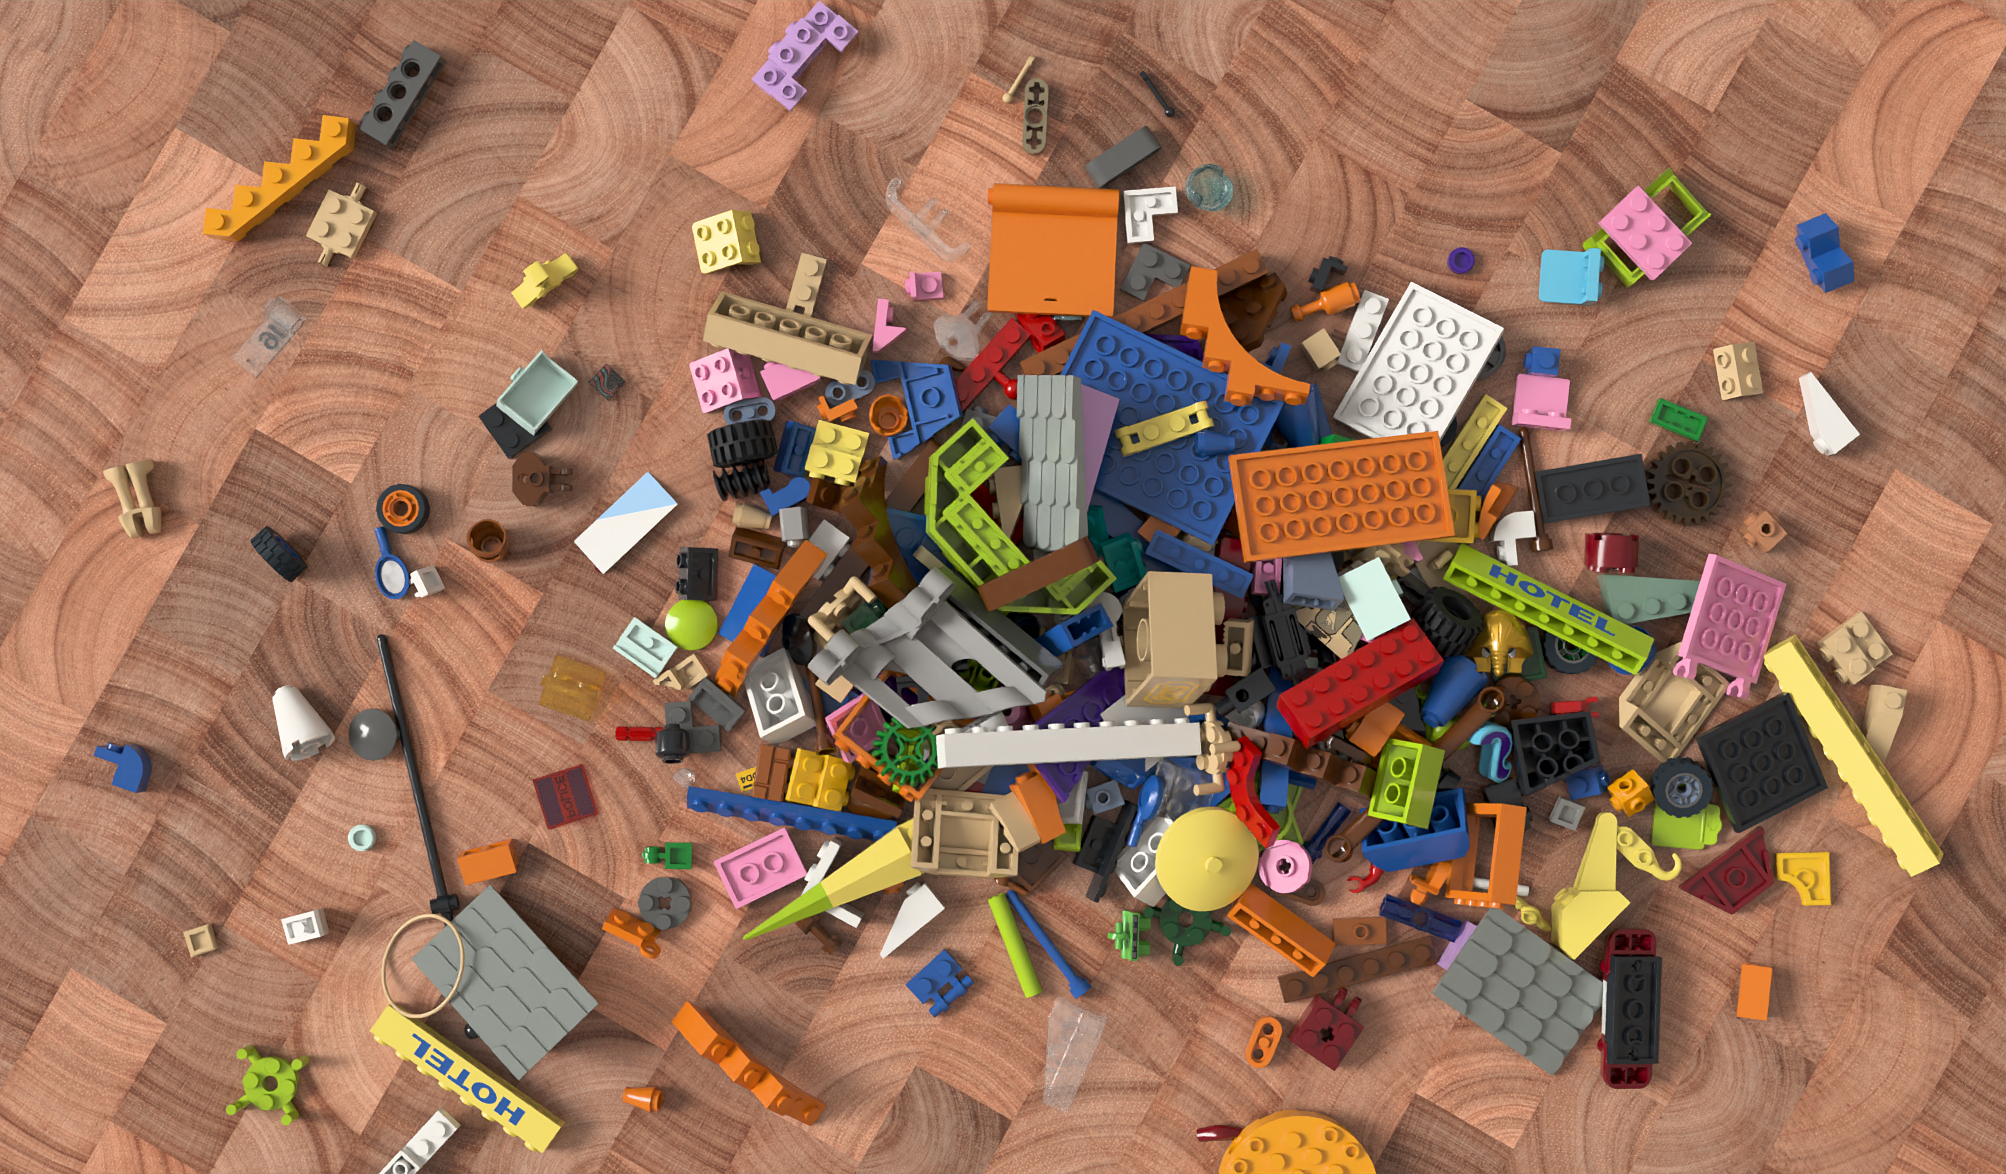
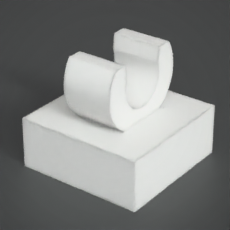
(426, 581)

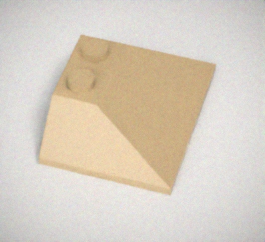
(1667, 709)
(960, 836)

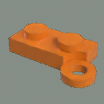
(634, 931)

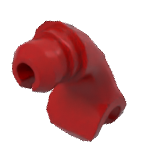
(1363, 883)

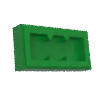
(1678, 420)

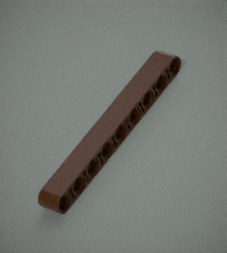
(903, 497)

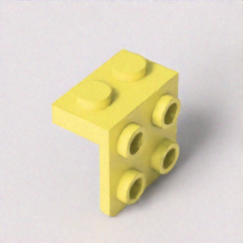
(726, 241)

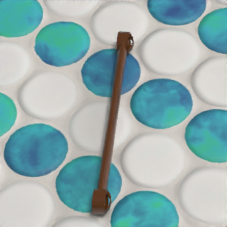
(1449, 741)

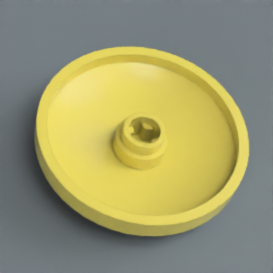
(1206, 859)

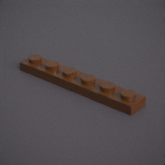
(1358, 969)

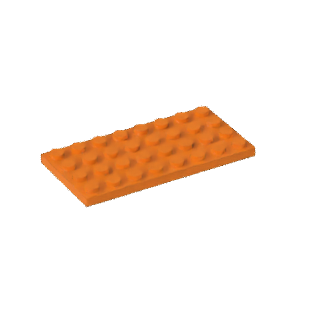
(1341, 496)

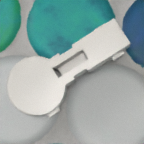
(1110, 642)

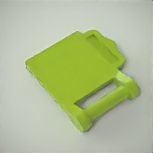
(1686, 832)

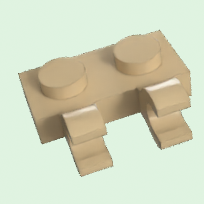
(1387, 554)

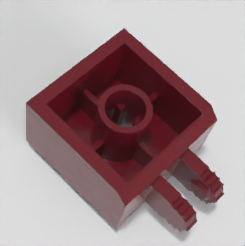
(1321, 1015)

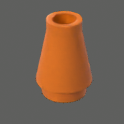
(645, 1098)

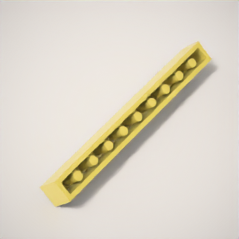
(1853, 756)

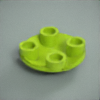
(691, 624)

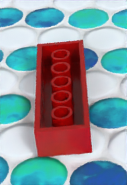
(1359, 683)

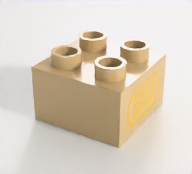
(1172, 639)

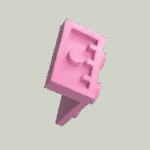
(724, 379)
(1541, 403)

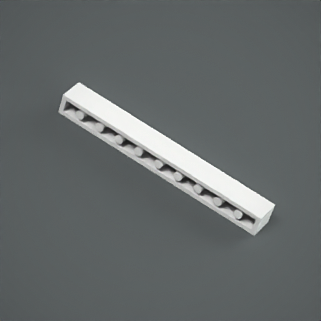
(1068, 744)

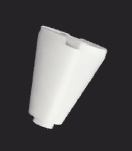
(299, 725)

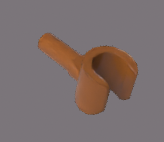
(1004, 881)

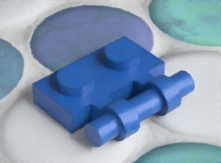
(934, 977)

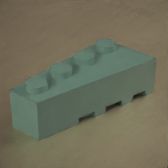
(1645, 598)

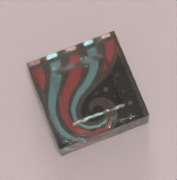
(607, 382)

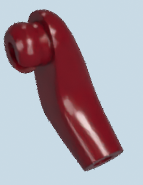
(1218, 1133)

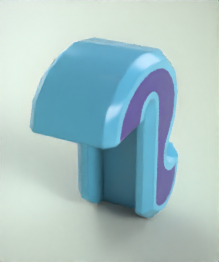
(1495, 748)

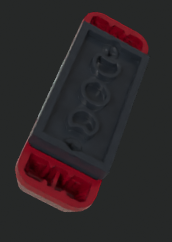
(1630, 1008)

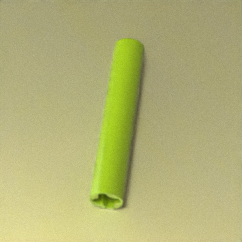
(1015, 945)

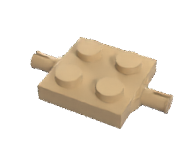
(341, 224)

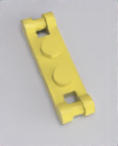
(1164, 428)

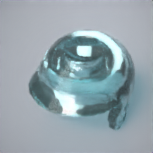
(1208, 188)

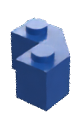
(1821, 250)

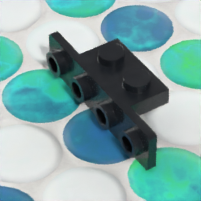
(1101, 847)

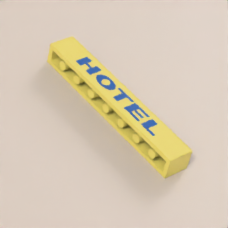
(468, 1078)

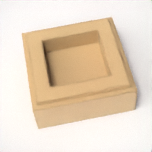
(201, 940)

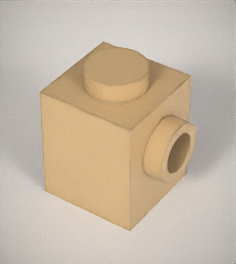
(1320, 351)

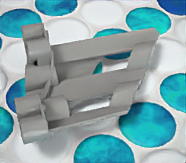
(924, 640)

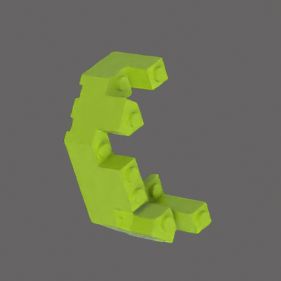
(973, 539)

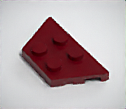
(1734, 875)

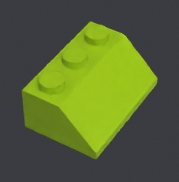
(1406, 783)

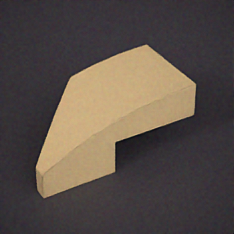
(684, 674)

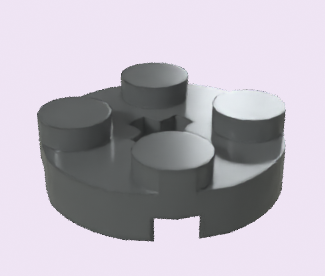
(680, 903)

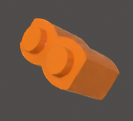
(1374, 728)

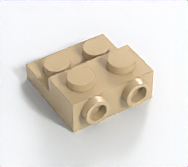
(1854, 649)

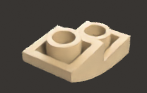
(1016, 822)

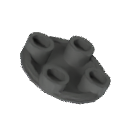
(373, 734)

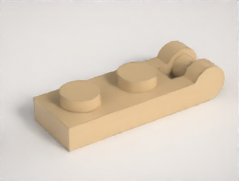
(806, 283)

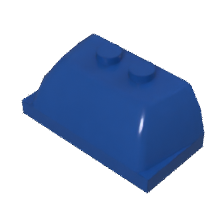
(1403, 846)

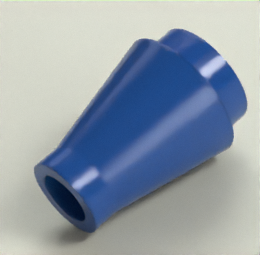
(1211, 442)

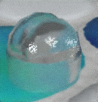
(684, 777)

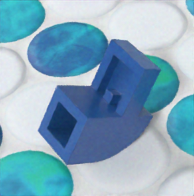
(133, 765)

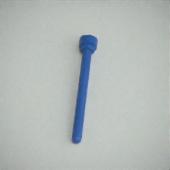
(1076, 983)

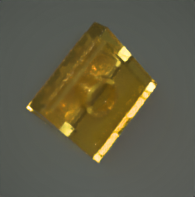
(571, 687)

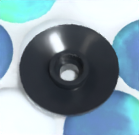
(798, 639)

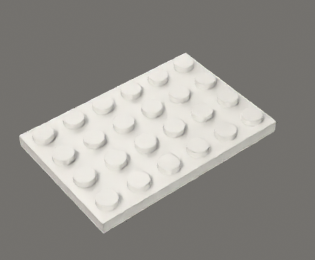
(1419, 368)

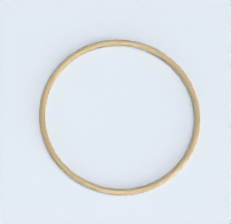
(383, 972)

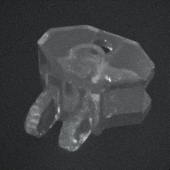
(963, 331)

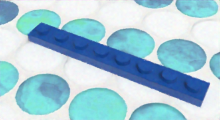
(787, 814)

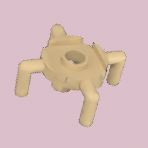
(838, 610)
(1216, 748)

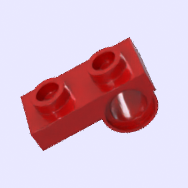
(1042, 330)

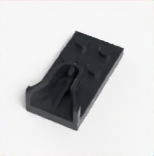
(1592, 488)

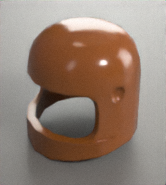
(495, 536)

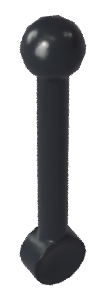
(1169, 111)

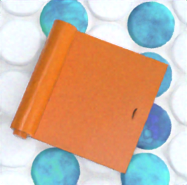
(1052, 248)

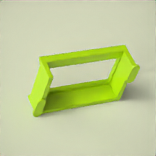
(1665, 179)

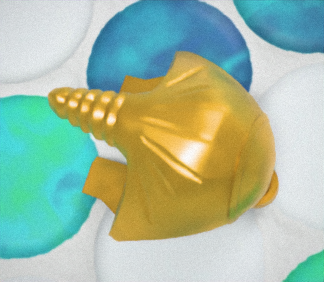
(1500, 634)

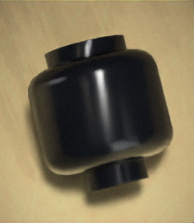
(672, 744)

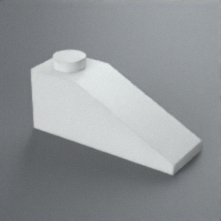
(1825, 419)
(915, 912)

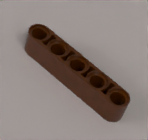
(1038, 573)

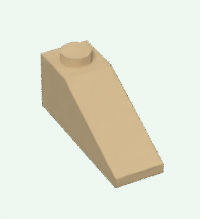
(1883, 717)

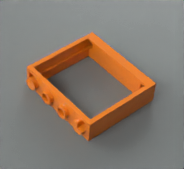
(867, 760)
(1505, 858)

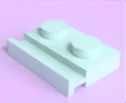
(645, 647)

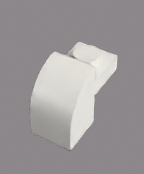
(1507, 529)

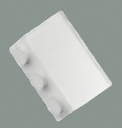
(1137, 864)

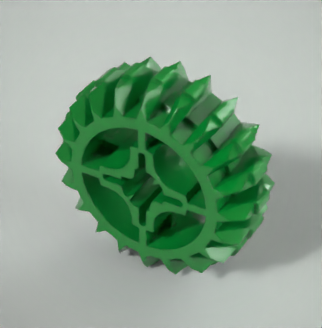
(917, 759)

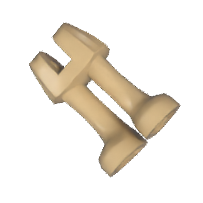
(131, 515)

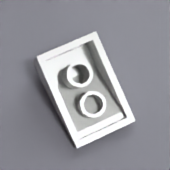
(779, 698)

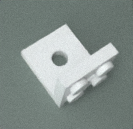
(817, 873)

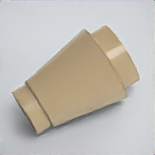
(750, 517)

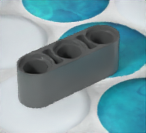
(1123, 157)

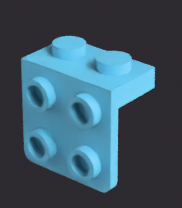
(1571, 276)

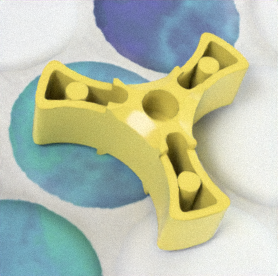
(543, 278)

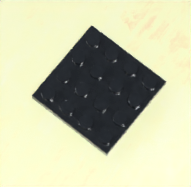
(1761, 762)

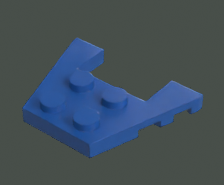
(929, 398)

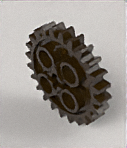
(1693, 460)

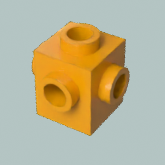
(1630, 794)

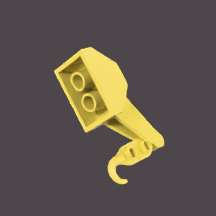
(1593, 900)

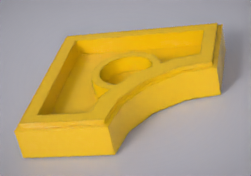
(1807, 873)

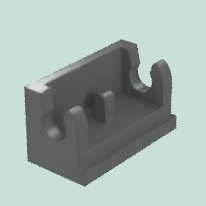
(717, 704)

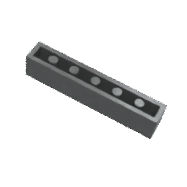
(1004, 633)

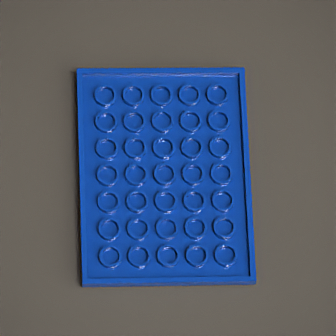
(1152, 381)

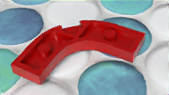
(1242, 790)

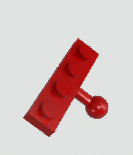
(990, 363)

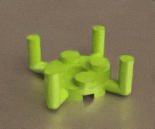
(259, 1093)

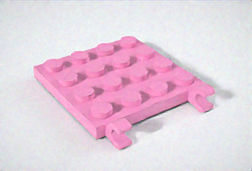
(1730, 623)

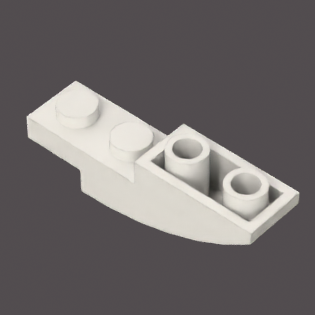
(423, 1144)

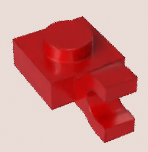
(1568, 707)

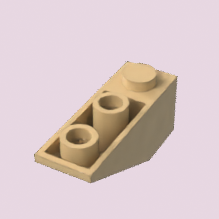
(1007, 491)

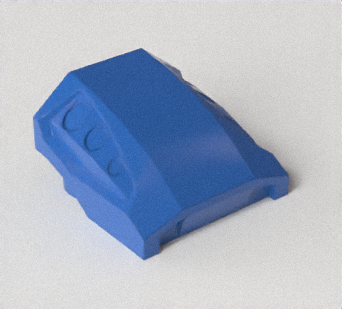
(1123, 771)

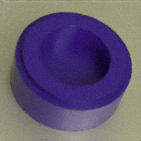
(1461, 260)

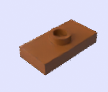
(1359, 930)

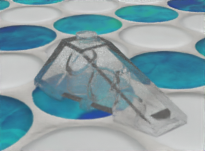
(1069, 1049)

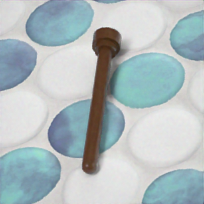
(1541, 541)
(824, 742)

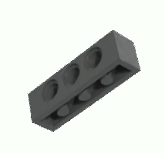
(402, 109)

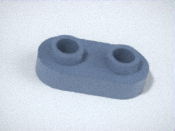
(849, 390)
(750, 410)

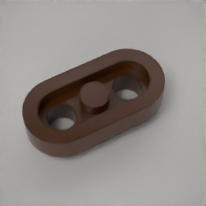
(1337, 744)
(1301, 895)

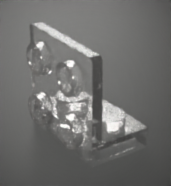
(1179, 789)

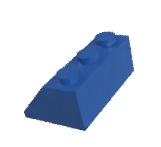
(749, 597)

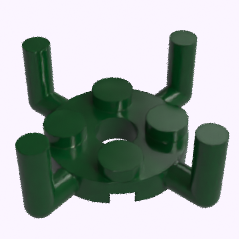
(1181, 935)

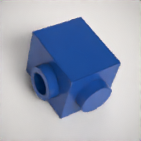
(1542, 361)

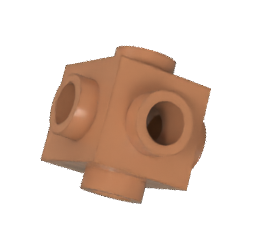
(1762, 530)

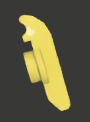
(1531, 915)

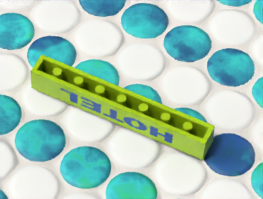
(1549, 609)

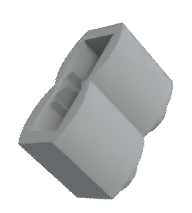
(794, 526)

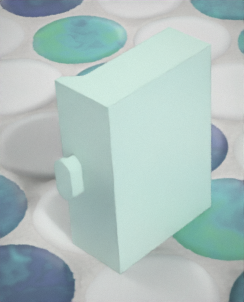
(536, 392)
(1373, 598)

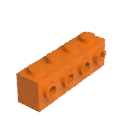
(1282, 930)

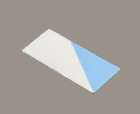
(625, 522)

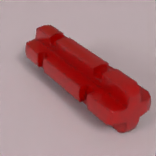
(636, 733)

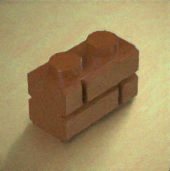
(772, 772)

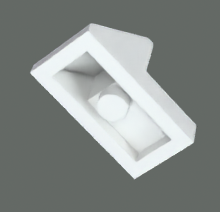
(305, 926)

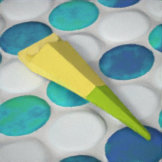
(872, 870)

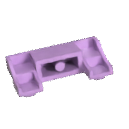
(798, 49)

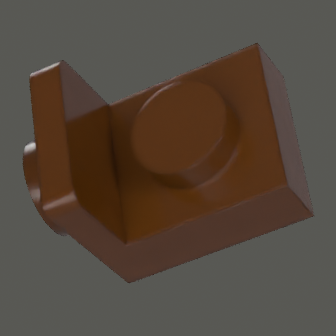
(825, 494)

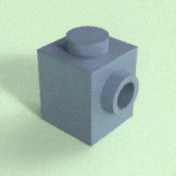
(1103, 796)

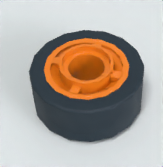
(388, 506)

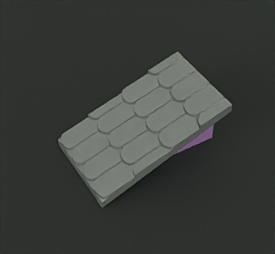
(1061, 454)
(510, 985)
(1518, 988)

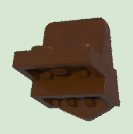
(873, 797)

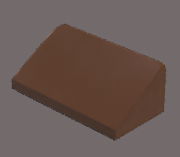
(757, 548)

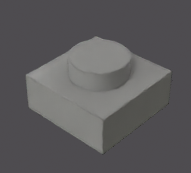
(1567, 813)

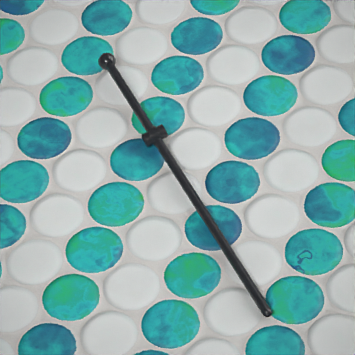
(444, 903)

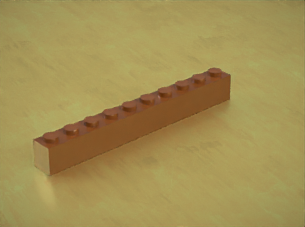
(1154, 312)

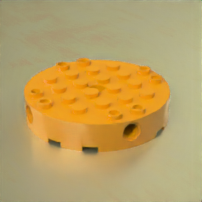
(1296, 1144)

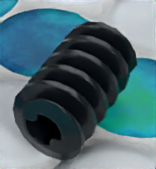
(742, 480)

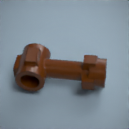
(811, 925)

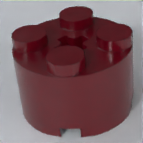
(1611, 551)

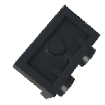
(697, 573)

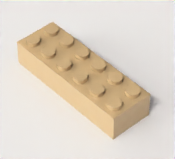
(787, 338)

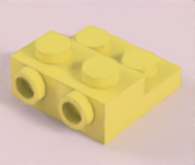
(836, 453)

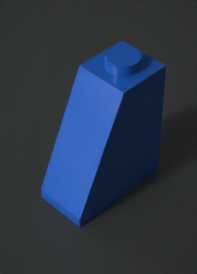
(1075, 631)

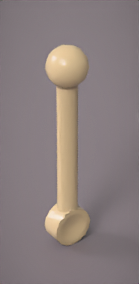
(1007, 98)

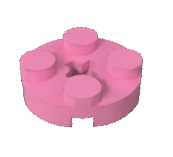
(1298, 874)

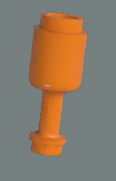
(1331, 300)

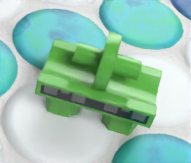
(1127, 935)

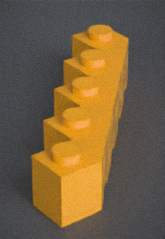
(282, 181)

